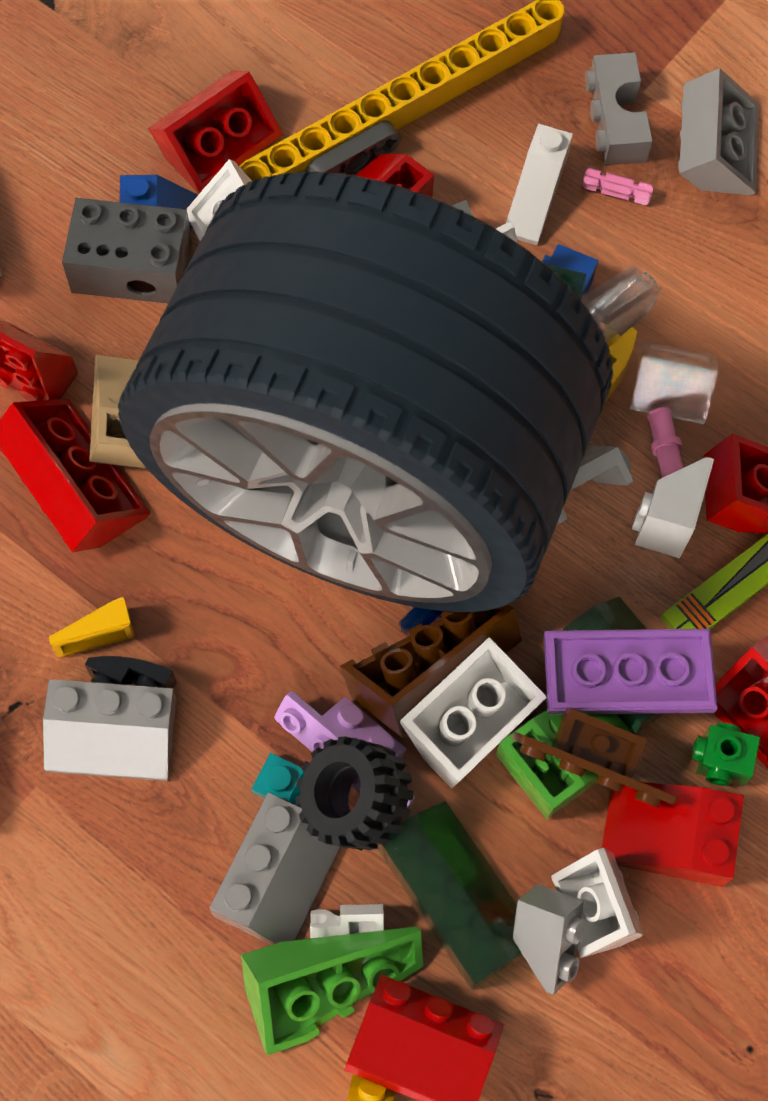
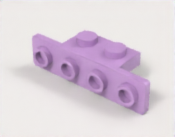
(339, 721)

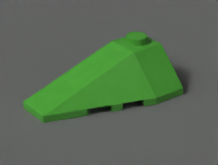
(312, 980)

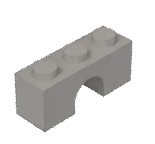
(621, 134)

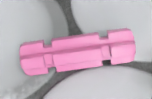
(617, 186)

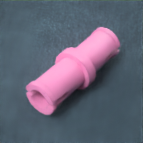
(666, 443)

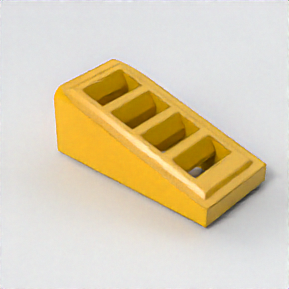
(97, 629)

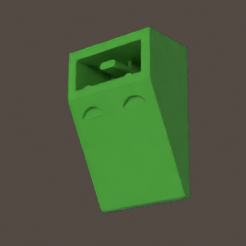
(542, 781)

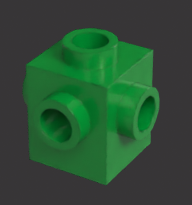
(725, 755)

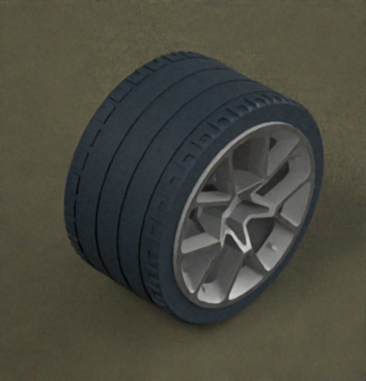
(371, 390)

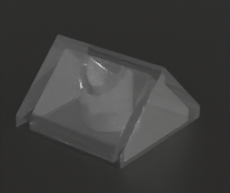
(674, 380)

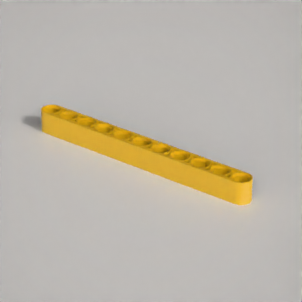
(420, 88)

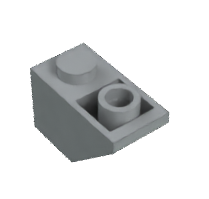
(548, 934)

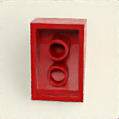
(738, 485)
(682, 840)

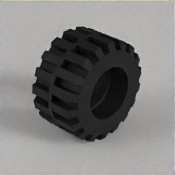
(327, 788)

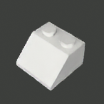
(672, 510)
(606, 905)

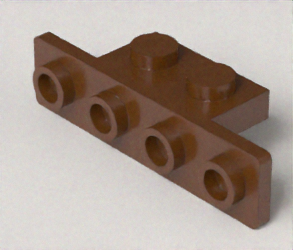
(599, 748)

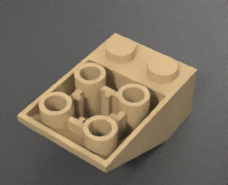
(107, 436)

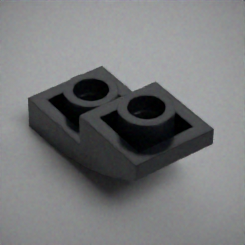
(126, 669)

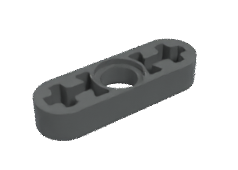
(358, 151)

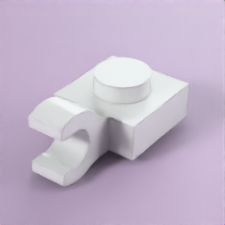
(351, 920)

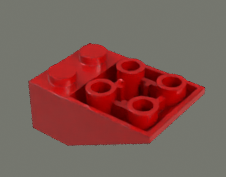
(33, 365)

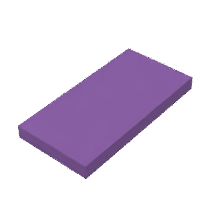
(630, 671)

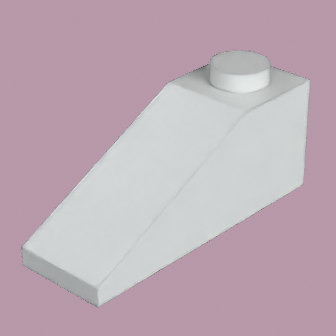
(539, 182)

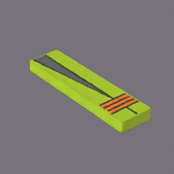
(722, 591)

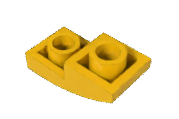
(620, 353)

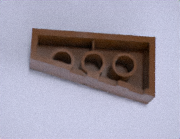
(407, 671)

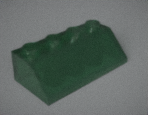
(455, 892)

